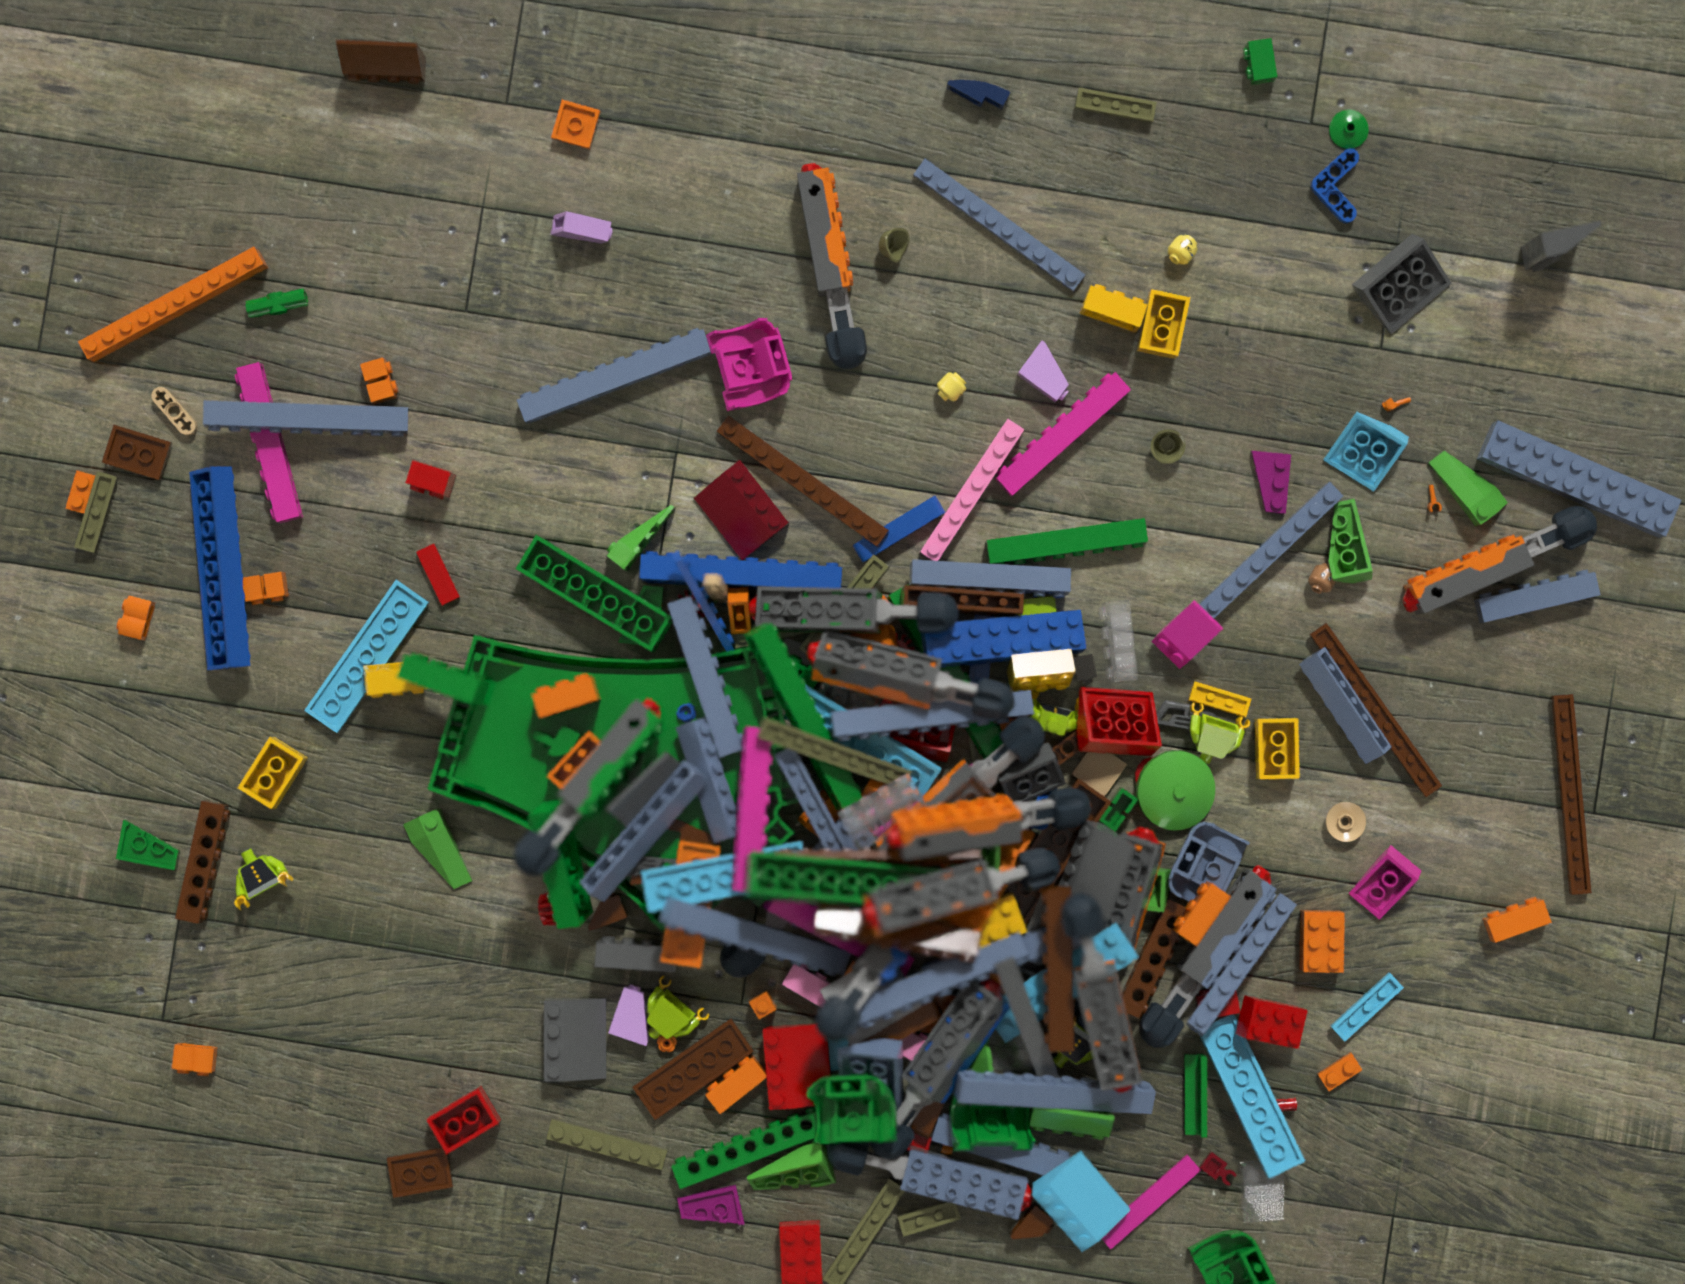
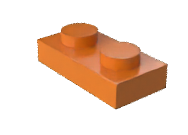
(80, 491)
(1339, 1071)

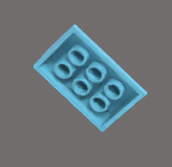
(1080, 1201)

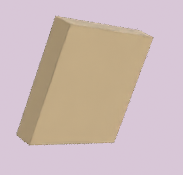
(1099, 770)

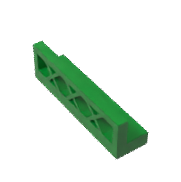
(1195, 1094)

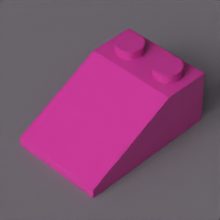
(1186, 634)
(1385, 882)

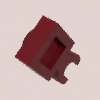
(1215, 1167)

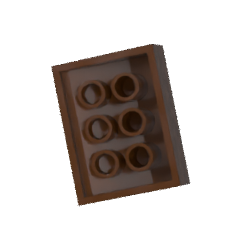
(381, 61)

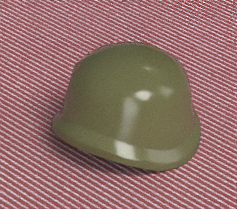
(894, 243)
(1168, 446)

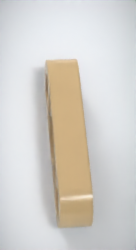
(169, 396)

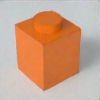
(762, 1004)

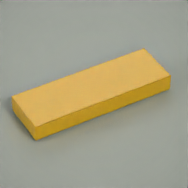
(1219, 699)

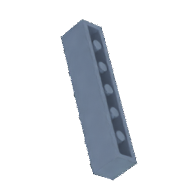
(1536, 597)
(1345, 705)
(715, 794)

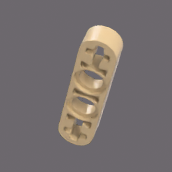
(716, 588)

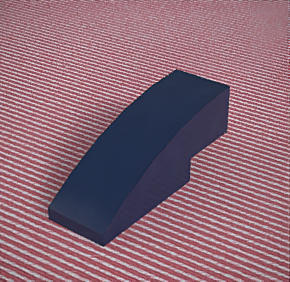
(979, 91)

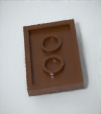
(137, 452)
(419, 1172)

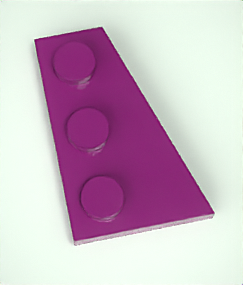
(1273, 479)
(713, 1205)

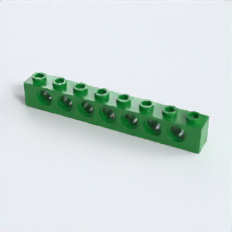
(686, 1177)

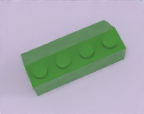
(1070, 1120)

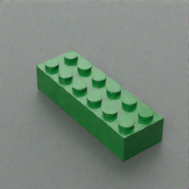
(567, 896)

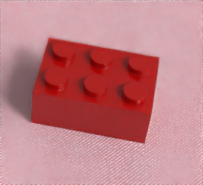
(1271, 1022)
(463, 1119)
(800, 1252)

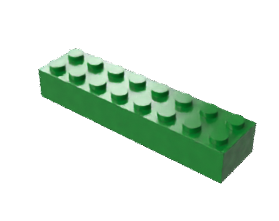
(595, 593)

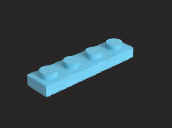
(1366, 1006)

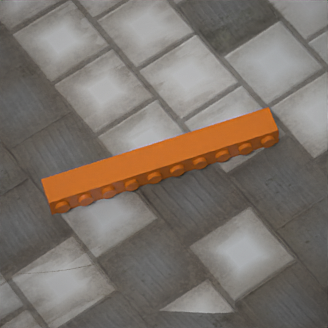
(173, 304)

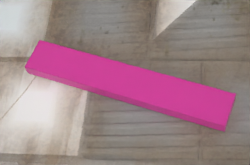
(1152, 1199)

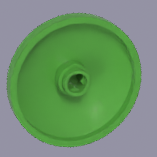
(1175, 790)

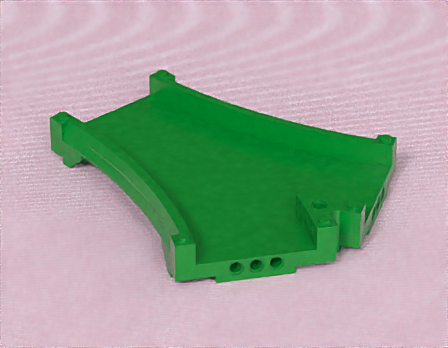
(497, 765)

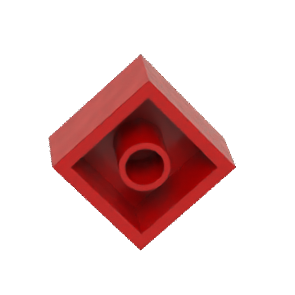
(431, 479)

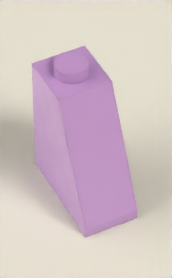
(581, 227)
(1044, 373)
(631, 1016)

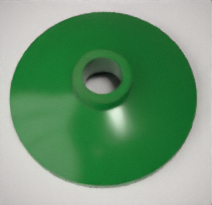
(1342, 136)

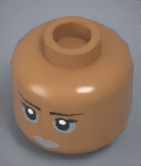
(1321, 579)

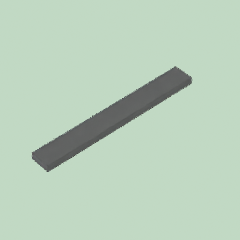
(1025, 1018)

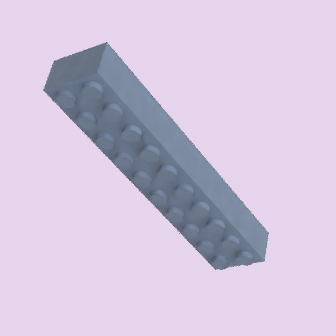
(1579, 479)

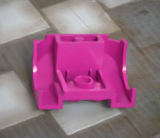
(751, 363)

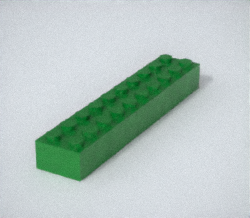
(821, 879)

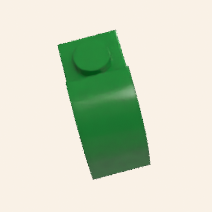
(562, 744)

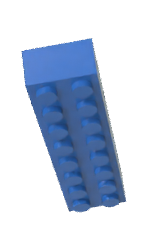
(1006, 636)

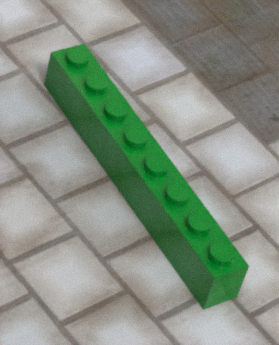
(1067, 541)

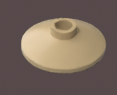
(1355, 825)

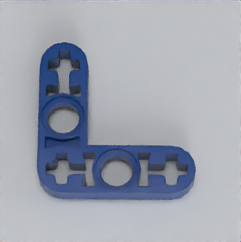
(1330, 188)

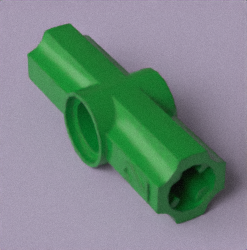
(276, 303)

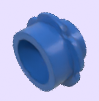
(691, 712)

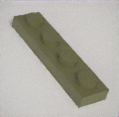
(1115, 105)
(95, 511)

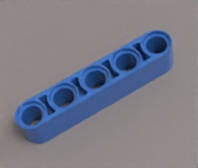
(902, 527)

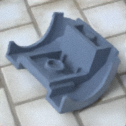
(1205, 856)

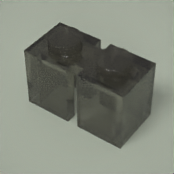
(1084, 669)

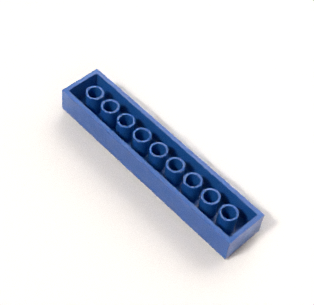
(219, 568)
(740, 573)

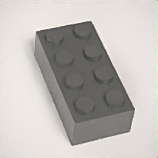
(631, 954)

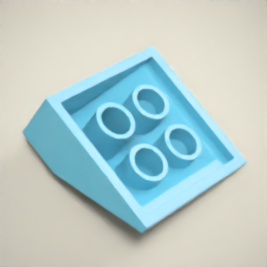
(1366, 450)

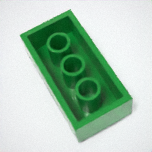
(439, 678)

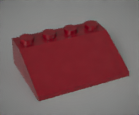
(741, 510)

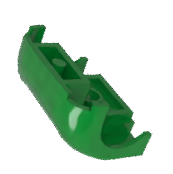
(853, 1110)
(989, 1126)
(1231, 1259)

